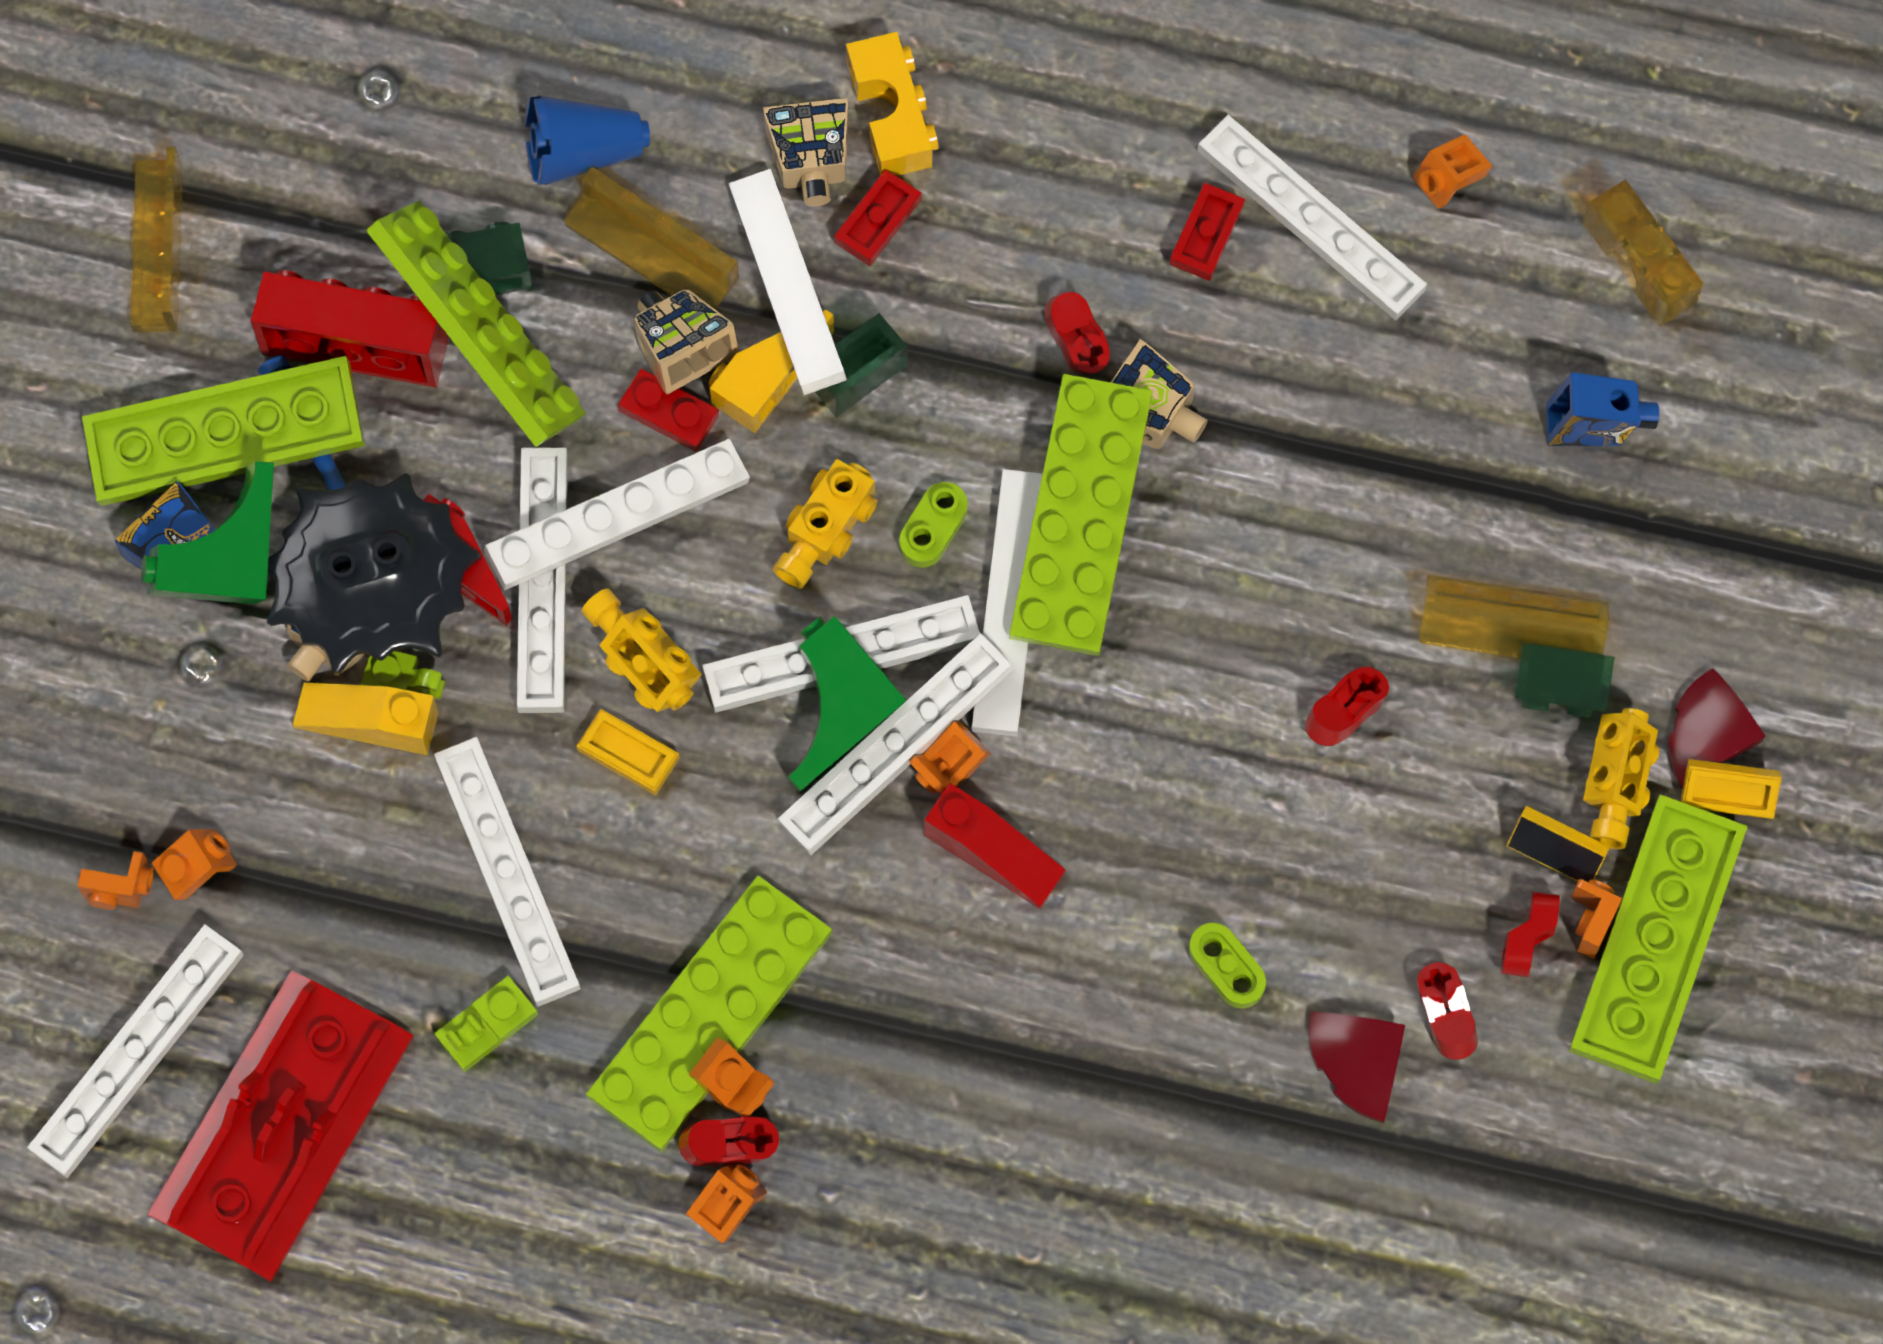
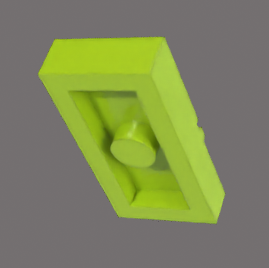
(486, 1024)

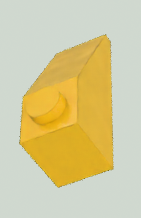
(756, 380)
(369, 715)

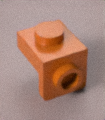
(949, 759)
(193, 861)
(108, 889)

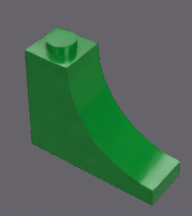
(228, 561)
(851, 696)

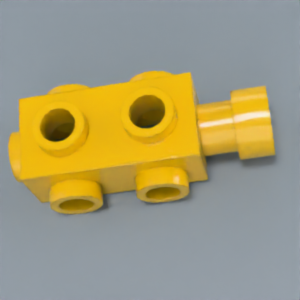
(839, 514)
(642, 653)
(1619, 772)

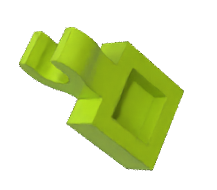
(401, 672)

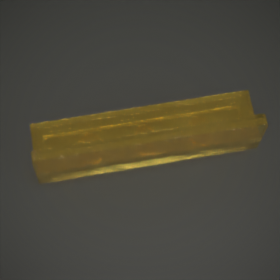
(650, 241)
(157, 244)
(1499, 617)

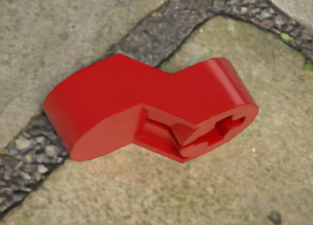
(1077, 333)
(1331, 720)
(1520, 941)
(1452, 1031)
(706, 1141)

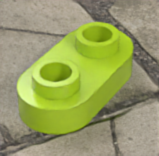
(935, 523)
(1227, 967)

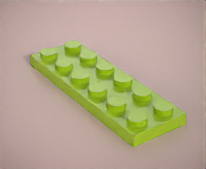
(477, 322)
(223, 430)
(1081, 515)
(1658, 939)
(718, 995)

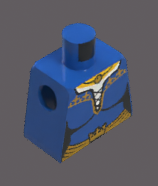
(1597, 411)
(167, 521)

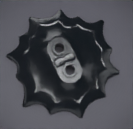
(377, 601)

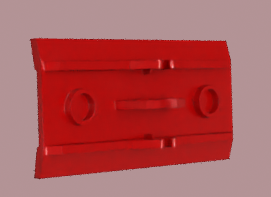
(281, 1125)

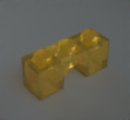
(1662, 274)

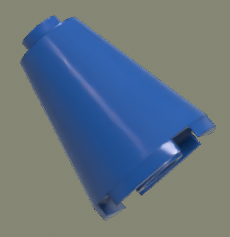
(576, 136)

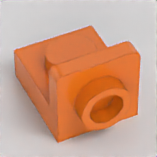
(1451, 169)
(1595, 924)
(731, 1079)
(726, 1201)

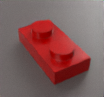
(877, 217)
(1207, 231)
(671, 414)

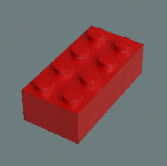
(329, 320)

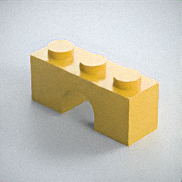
(882, 70)

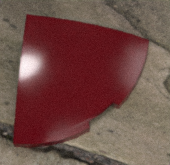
(1710, 725)
(1357, 1058)

